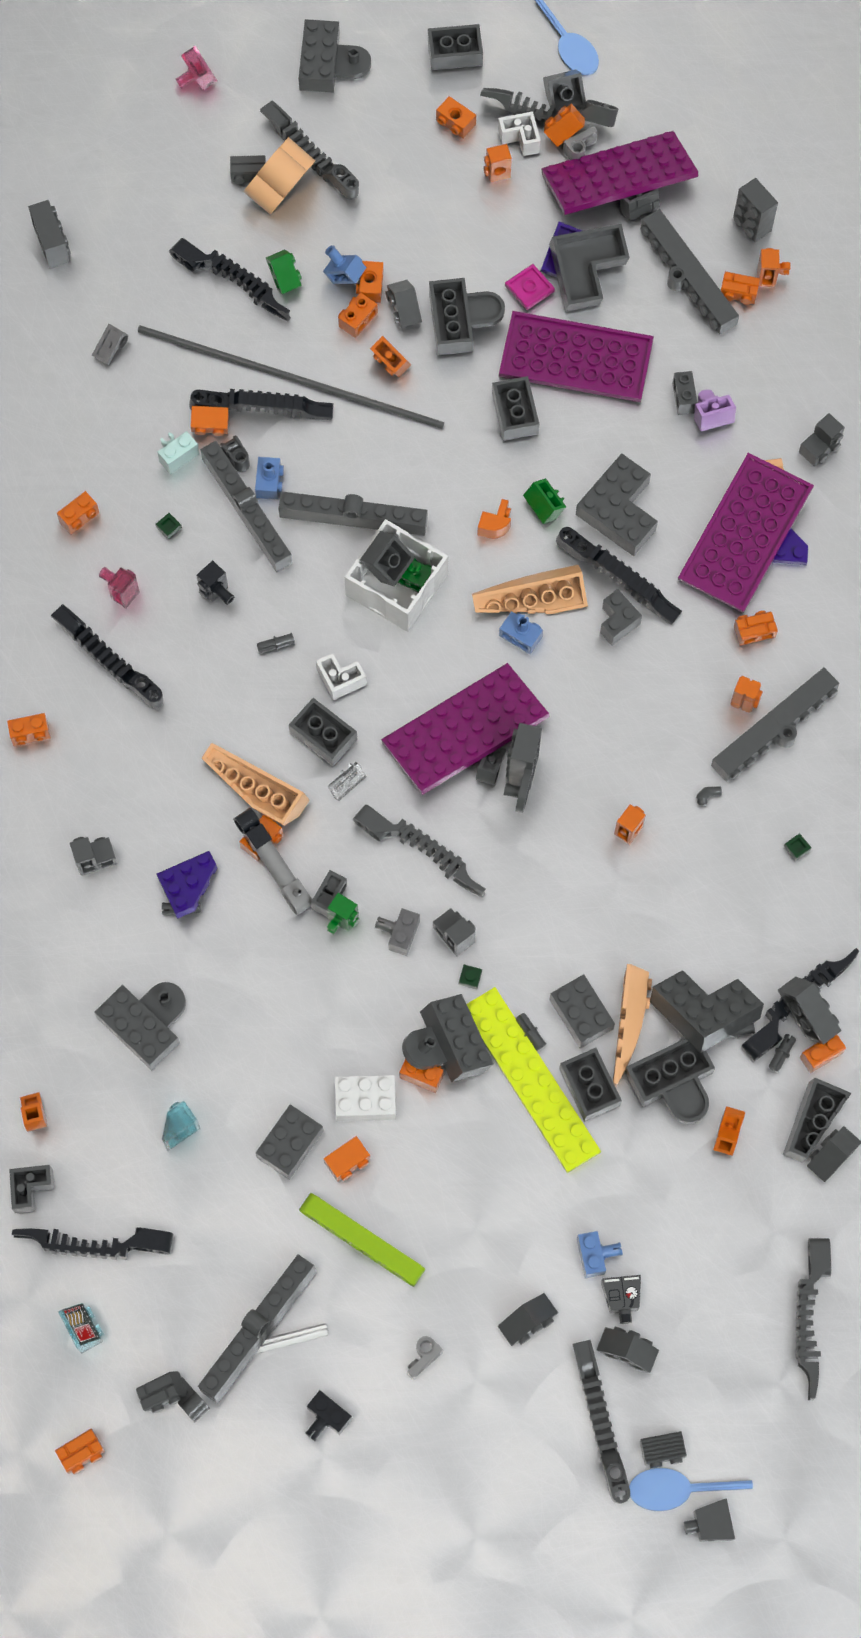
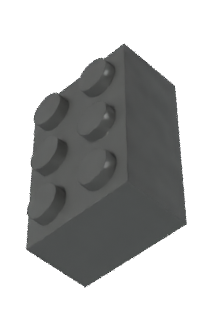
(455, 47)
(755, 210)
(50, 233)
(515, 408)
(323, 732)
(810, 1010)
(582, 1011)
(590, 1084)
(289, 1141)

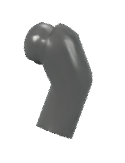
(706, 792)

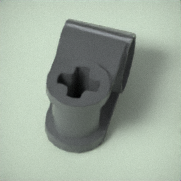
(235, 451)

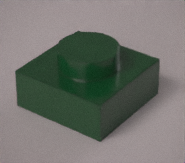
(168, 525)
(797, 846)
(470, 976)

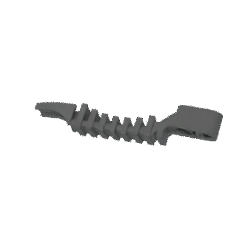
(593, 111)
(346, 184)
(380, 827)
(819, 1266)
(599, 1416)

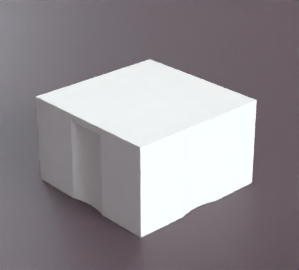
(397, 603)

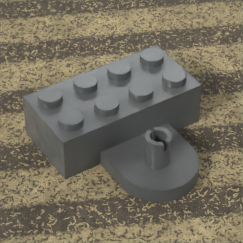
(325, 59)
(458, 312)
(522, 763)
(145, 1022)
(448, 1040)
(675, 1077)

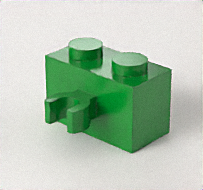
(283, 271)
(544, 501)
(415, 576)
(342, 913)

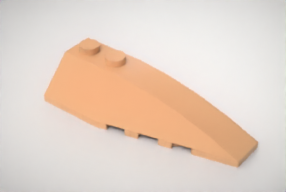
(539, 593)
(257, 787)
(631, 1016)

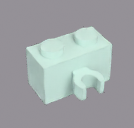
(177, 451)

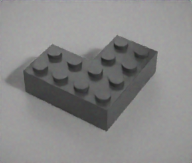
(580, 256)
(611, 506)
(705, 1017)

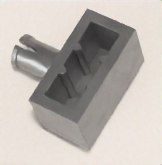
(401, 931)

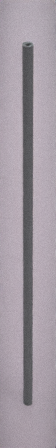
(292, 377)

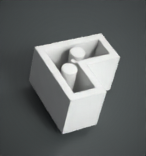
(522, 129)
(340, 680)

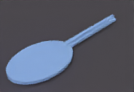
(572, 47)
(666, 1489)

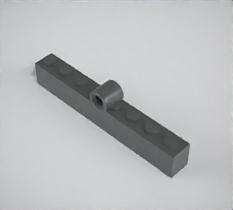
(688, 272)
(247, 506)
(351, 512)
(775, 724)
(256, 1328)

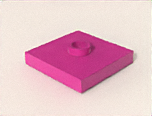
(529, 287)

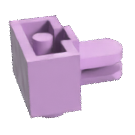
(713, 410)

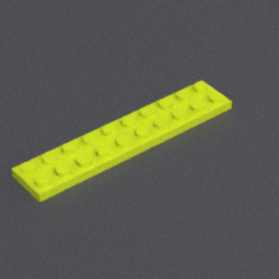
(532, 1081)

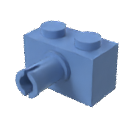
(343, 268)
(268, 478)
(521, 632)
(594, 1254)

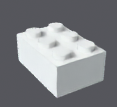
(365, 1098)

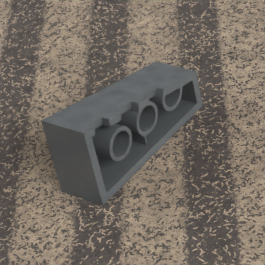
(814, 1117)

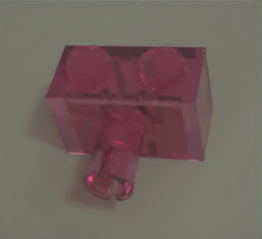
(197, 70)
(122, 585)

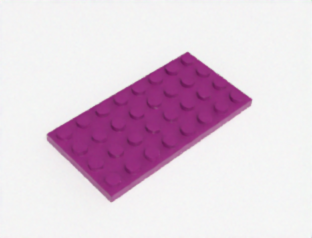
(619, 172)
(576, 356)
(745, 532)
(464, 728)

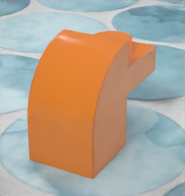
(495, 525)
(33, 1112)
(729, 1130)

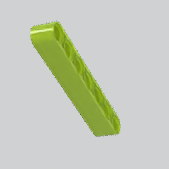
(362, 1239)

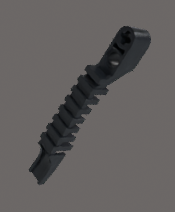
(194, 259)
(308, 408)
(594, 554)
(105, 657)
(768, 1036)
(143, 1240)

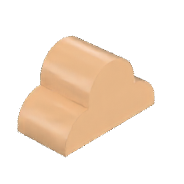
(279, 175)

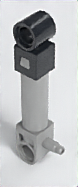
(260, 841)

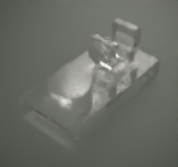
(347, 781)

